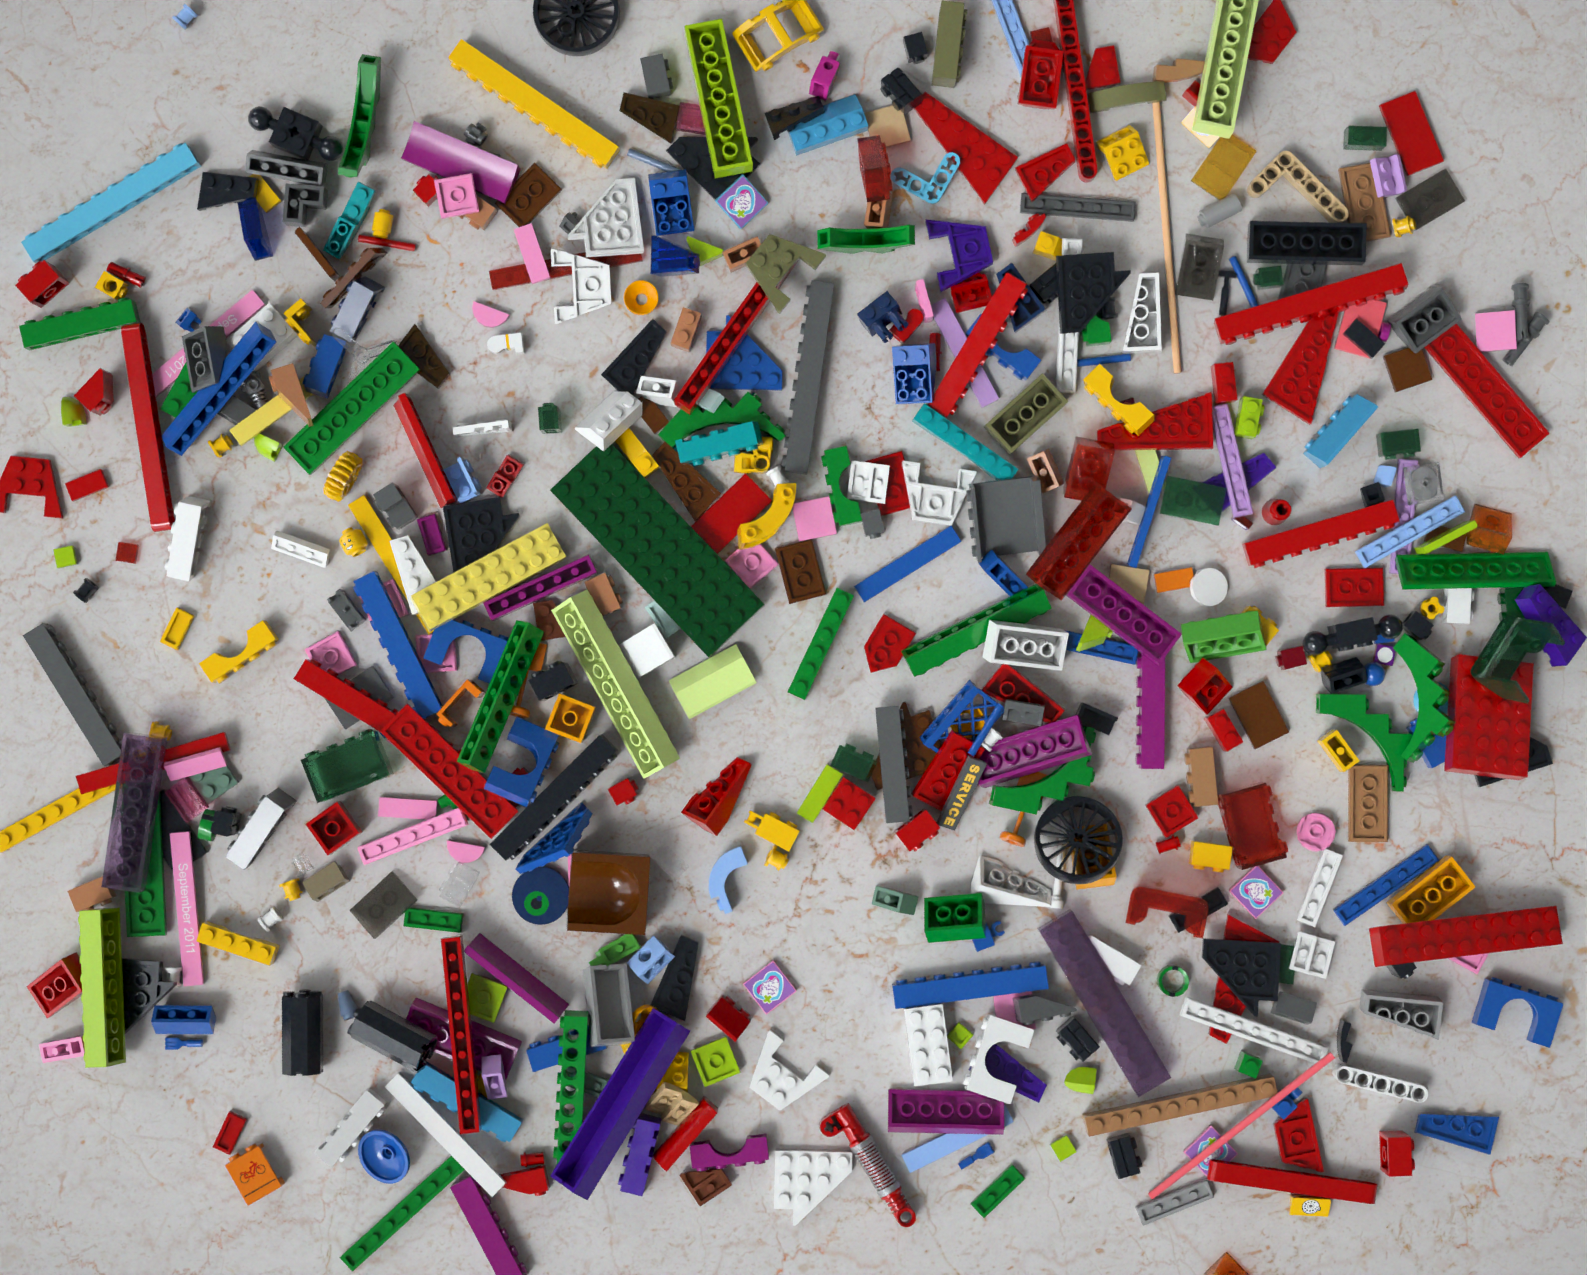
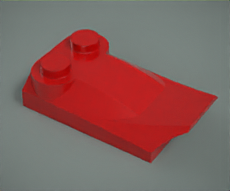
(1040, 75)

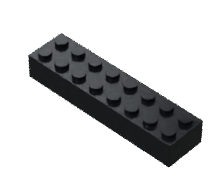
(550, 801)

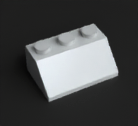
(610, 419)

